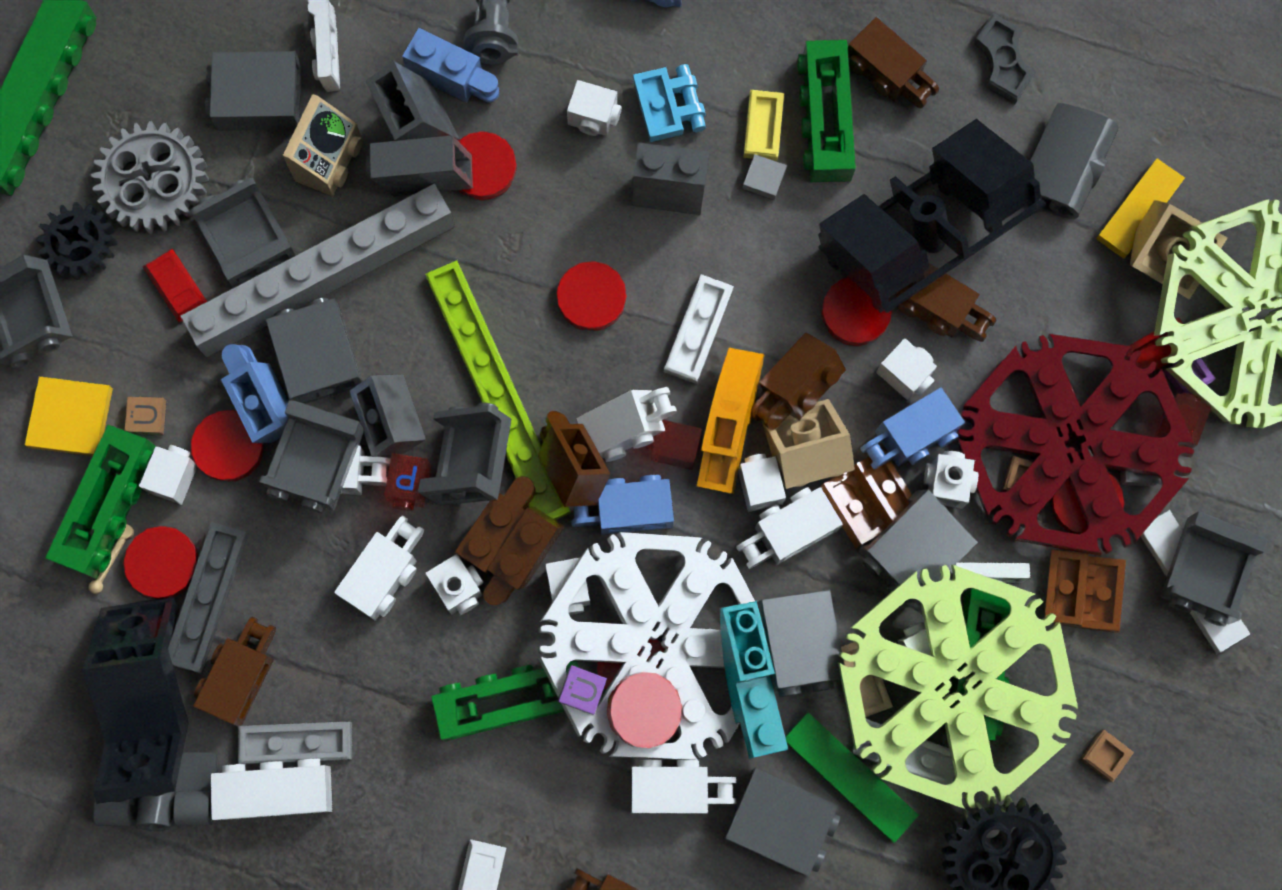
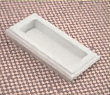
(482, 866)

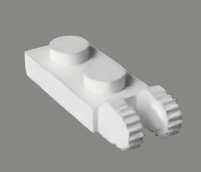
(325, 42)

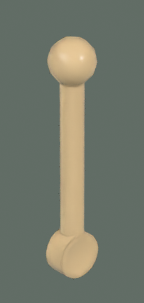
(96, 585)

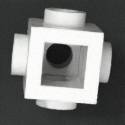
(951, 478)

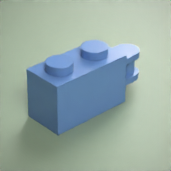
(449, 68)
(255, 394)
(915, 430)
(630, 506)

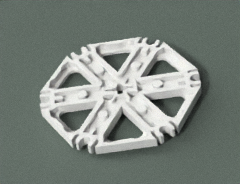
(639, 615)

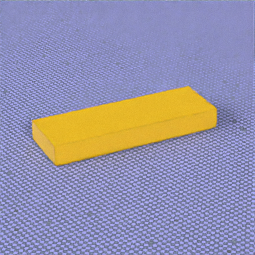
(1156, 184)

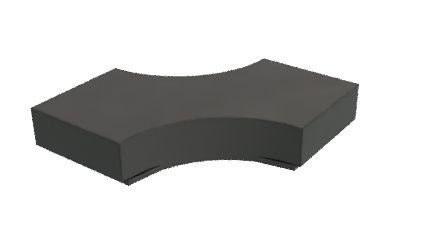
(1008, 70)

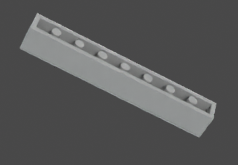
(319, 270)

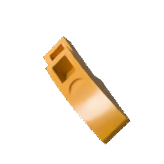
(729, 420)

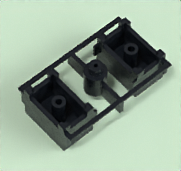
(885, 258)

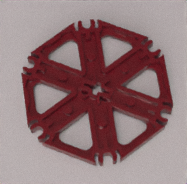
(1086, 475)

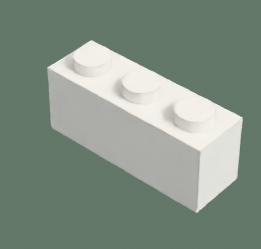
(271, 790)

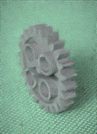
(144, 149)

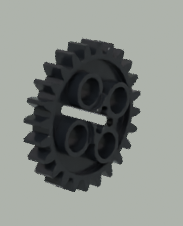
(971, 847)

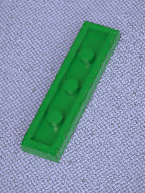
(850, 777)

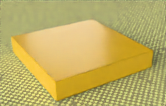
(68, 416)

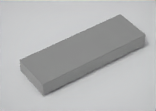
(294, 742)

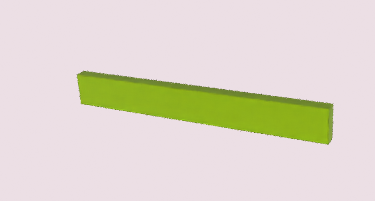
(493, 381)

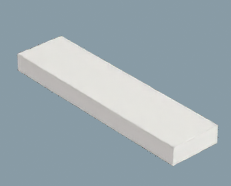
(1162, 541)

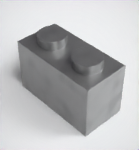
(387, 415)

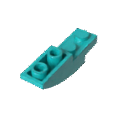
(749, 680)

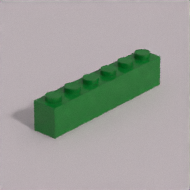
(37, 82)

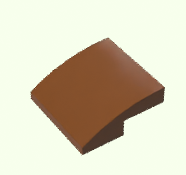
(867, 499)
(1085, 591)

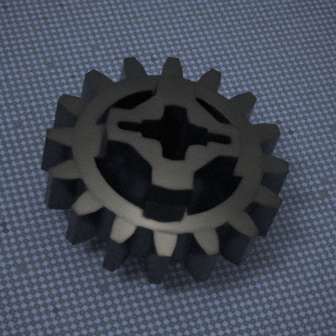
(74, 226)

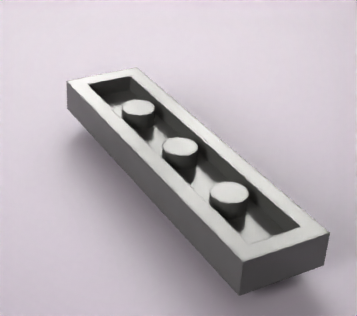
(206, 597)

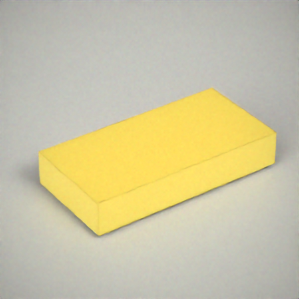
(763, 124)

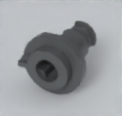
(491, 34)

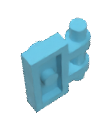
(659, 105)

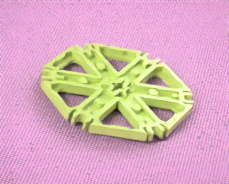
(1230, 326)
(949, 651)

